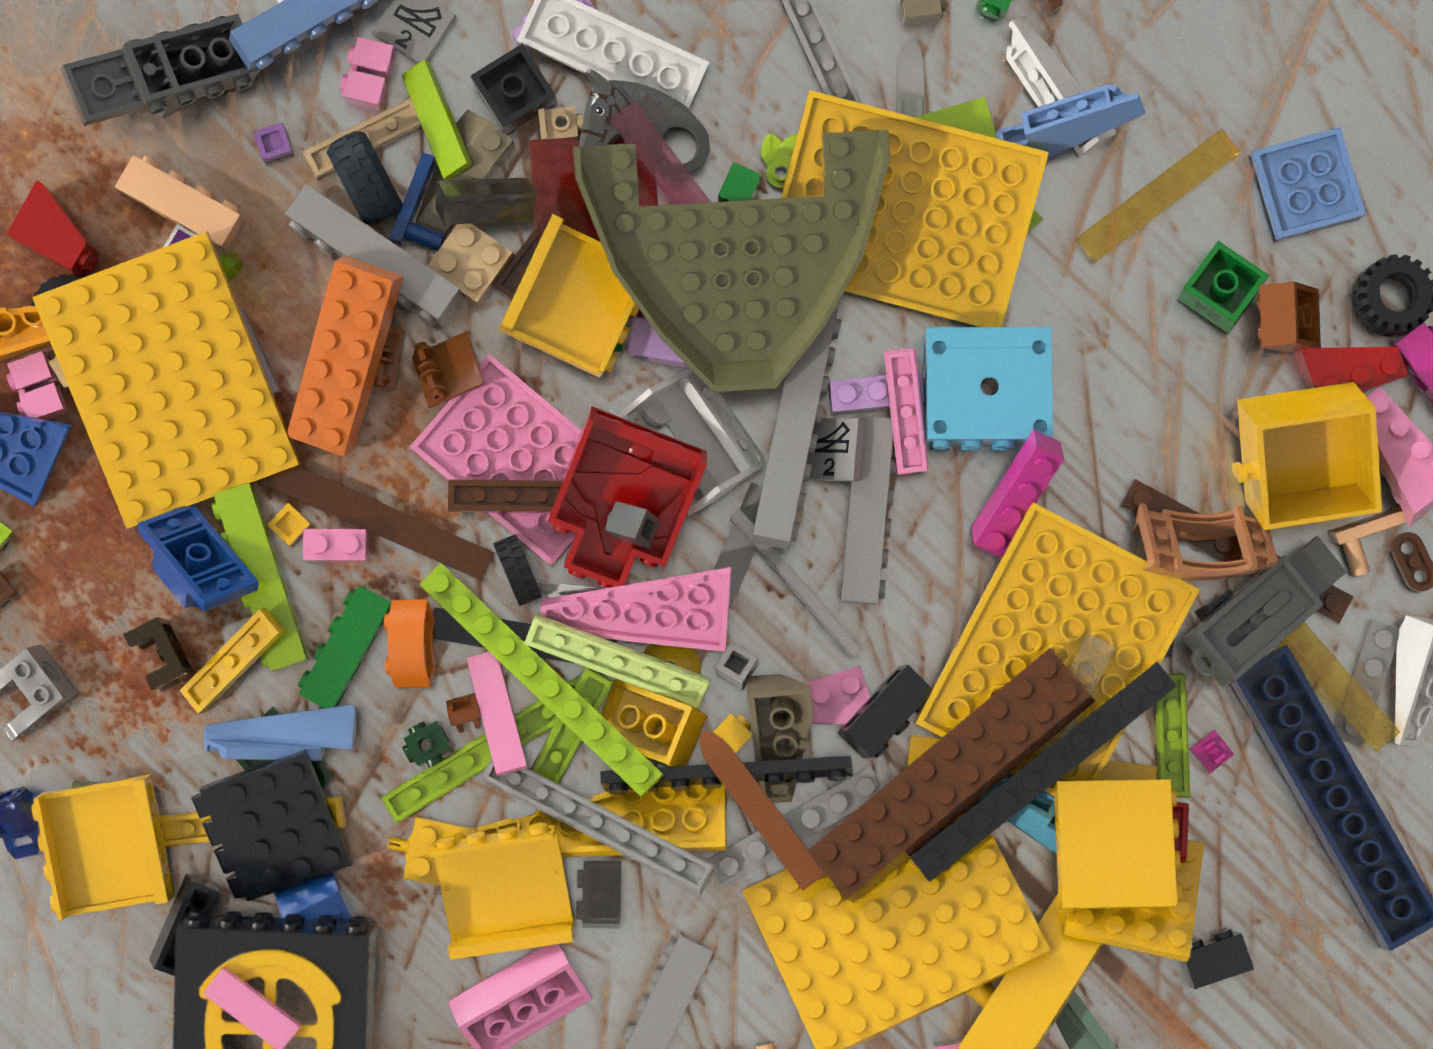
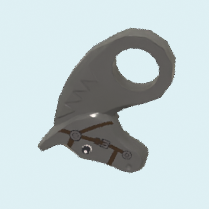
(662, 110)

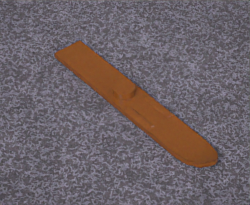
(760, 810)

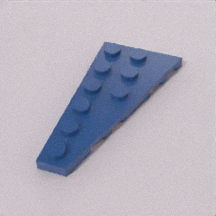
(29, 454)

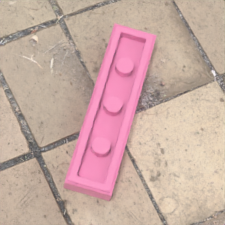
(906, 410)
(496, 713)

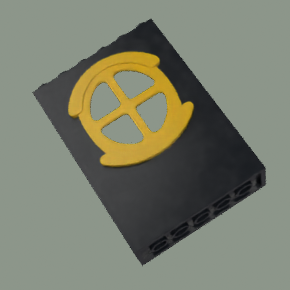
(321, 955)

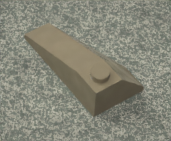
(487, 149)
(780, 724)

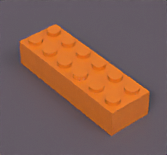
(344, 355)

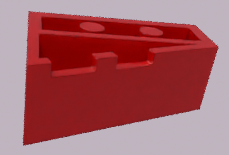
(1362, 365)

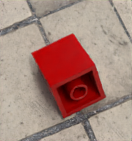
(52, 233)

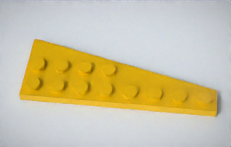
(685, 818)

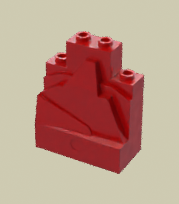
(627, 466)

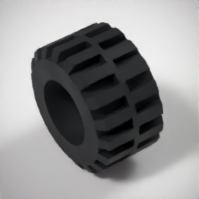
(1372, 307)

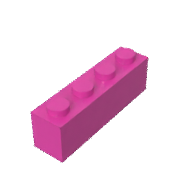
(1417, 355)
(1016, 491)

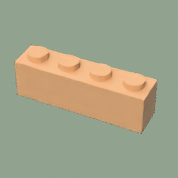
(179, 202)

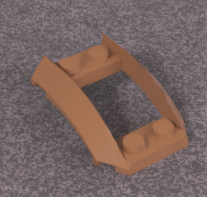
(1164, 529)

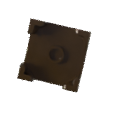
(169, 649)

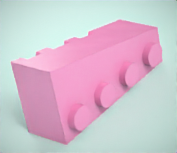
(1404, 457)

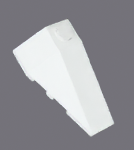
(1414, 679)

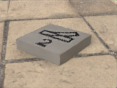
(414, 27)
(837, 450)

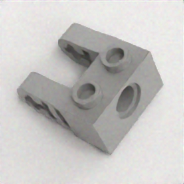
(40, 683)

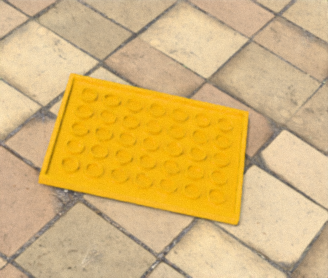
(945, 215)
(166, 379)
(1048, 595)
(898, 945)

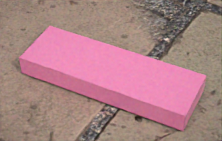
(252, 1008)

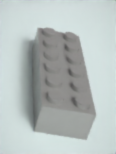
(345, 235)

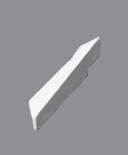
(1044, 73)

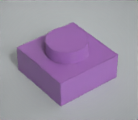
(273, 142)

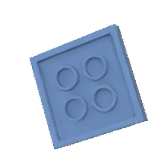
(1308, 183)

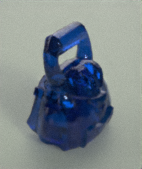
(18, 822)

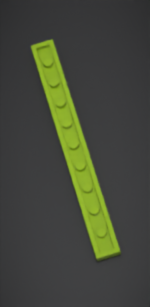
(541, 680)

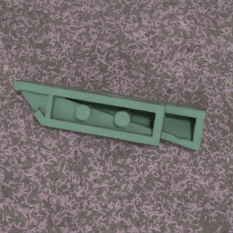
(1080, 1027)

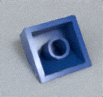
(315, 898)

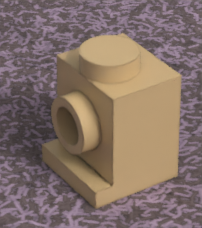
(548, 120)

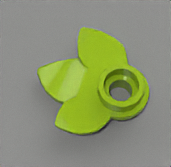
(777, 155)

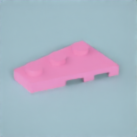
(838, 696)

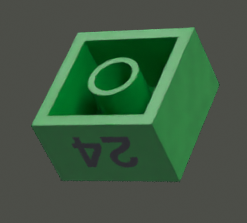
(1223, 287)

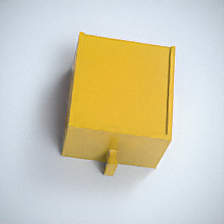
(1309, 455)

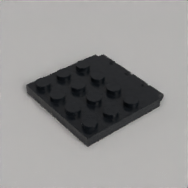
(272, 827)

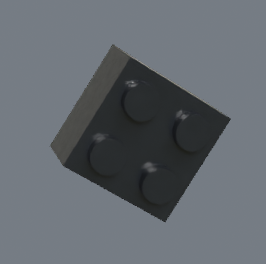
(513, 88)

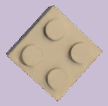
(471, 261)

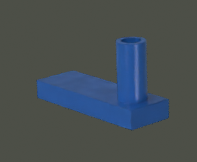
(404, 226)

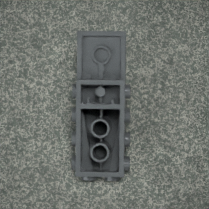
(159, 72)

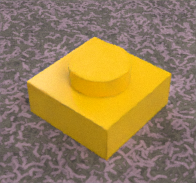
(289, 524)

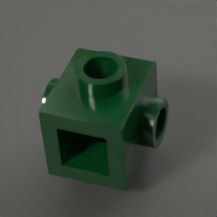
(438, 744)

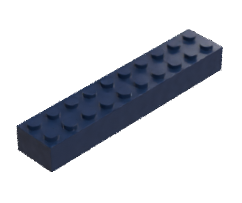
(1336, 798)

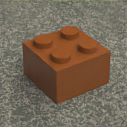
(1289, 316)

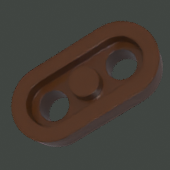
(1415, 560)

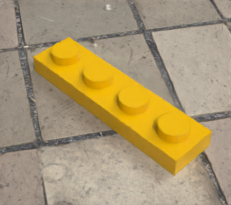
(231, 660)

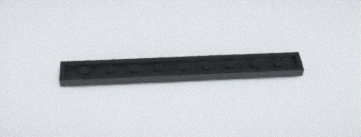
(1043, 771)

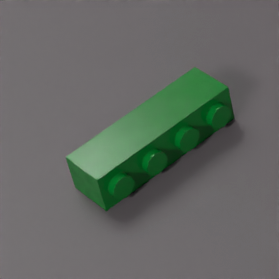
(346, 648)

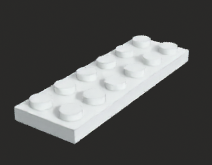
(612, 48)

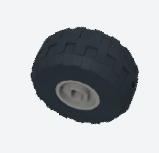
(364, 177)

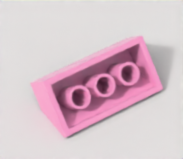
(520, 999)

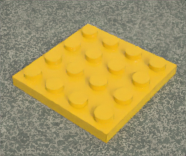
(1147, 929)

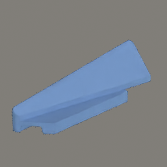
(284, 734)

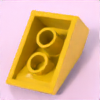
(653, 723)

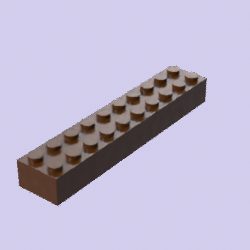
(951, 775)

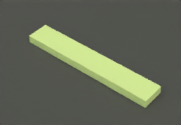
(617, 661)

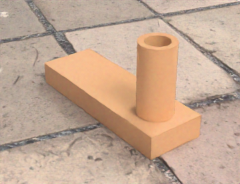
(1350, 535)

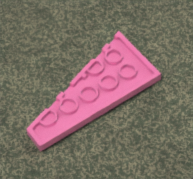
(665, 611)

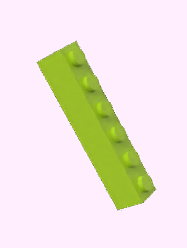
(251, 542)

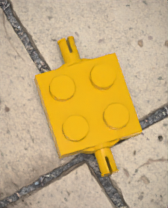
(426, 832)

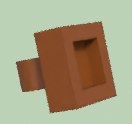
(463, 710)

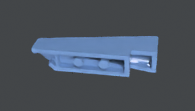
(1074, 119)

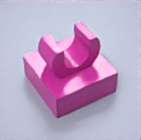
(1211, 751)

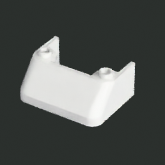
(704, 421)

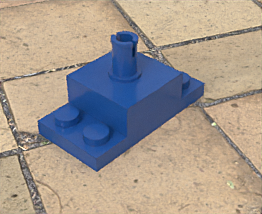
(195, 559)

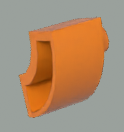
(410, 643)

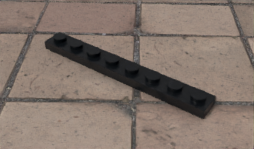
(771, 772)

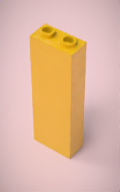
(1036, 993)

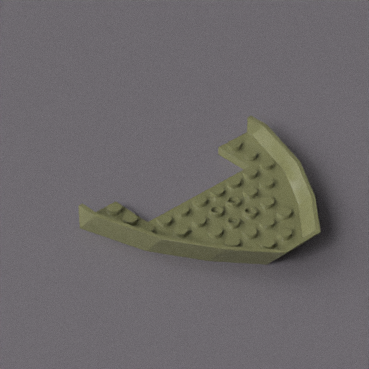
(743, 280)

